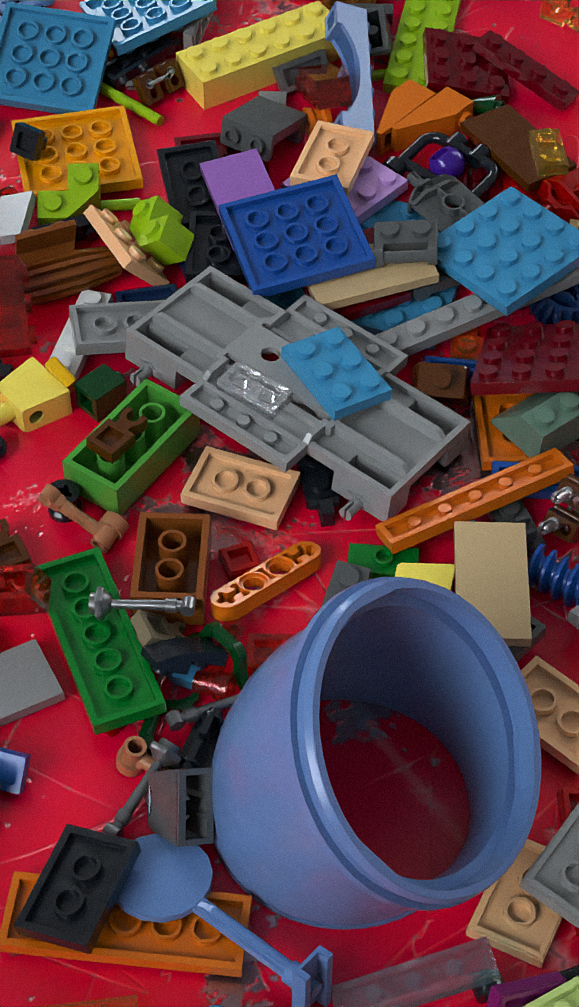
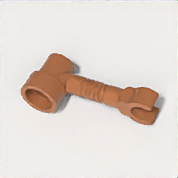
(104, 532)
(133, 758)

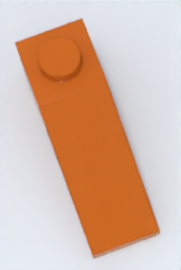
(400, 104)
(438, 114)

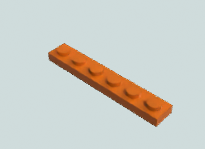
(474, 500)

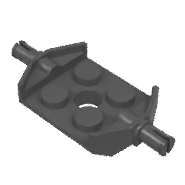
(433, 195)

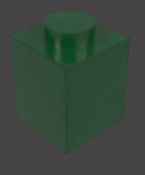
(100, 392)

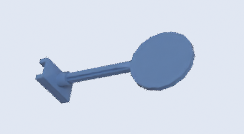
(176, 881)

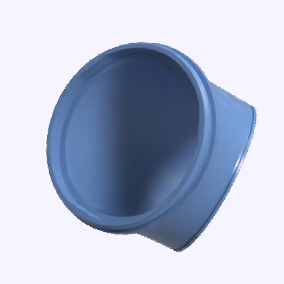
(395, 648)

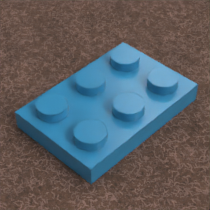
(336, 373)

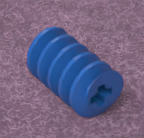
(554, 576)

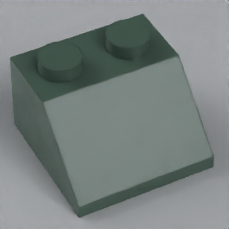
(541, 422)

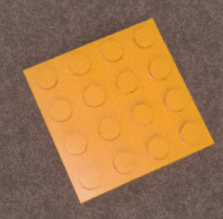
(83, 137)

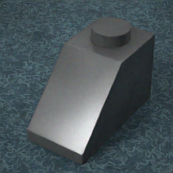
(379, 32)

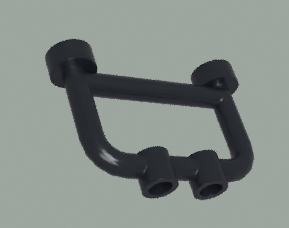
(475, 157)

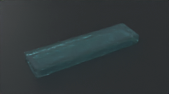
(422, 978)

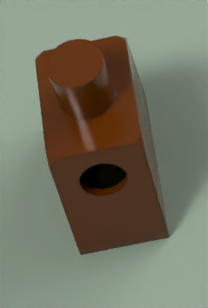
(443, 382)

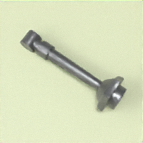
(101, 604)
(176, 720)
(164, 754)

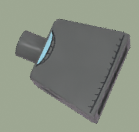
(181, 805)

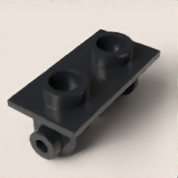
(202, 741)

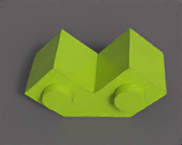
(83, 190)
(160, 231)

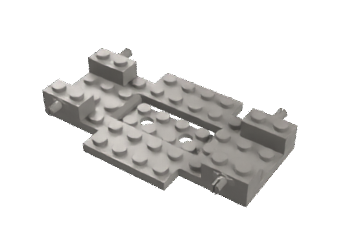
(370, 451)

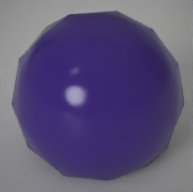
(447, 161)

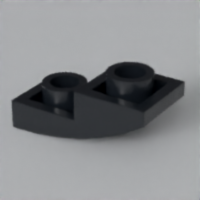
(179, 653)

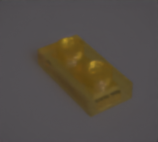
(548, 152)

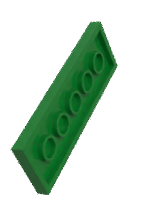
(103, 654)

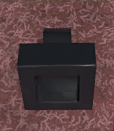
(28, 141)

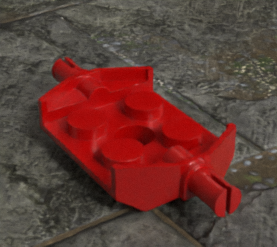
(561, 195)

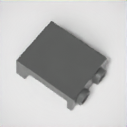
(262, 125)

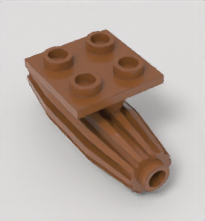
(57, 267)

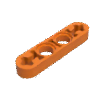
(235, 600)

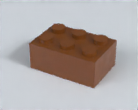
(173, 561)

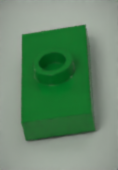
(380, 558)

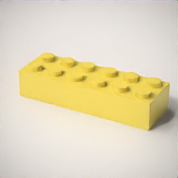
(245, 58)

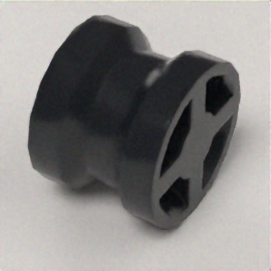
(72, 494)

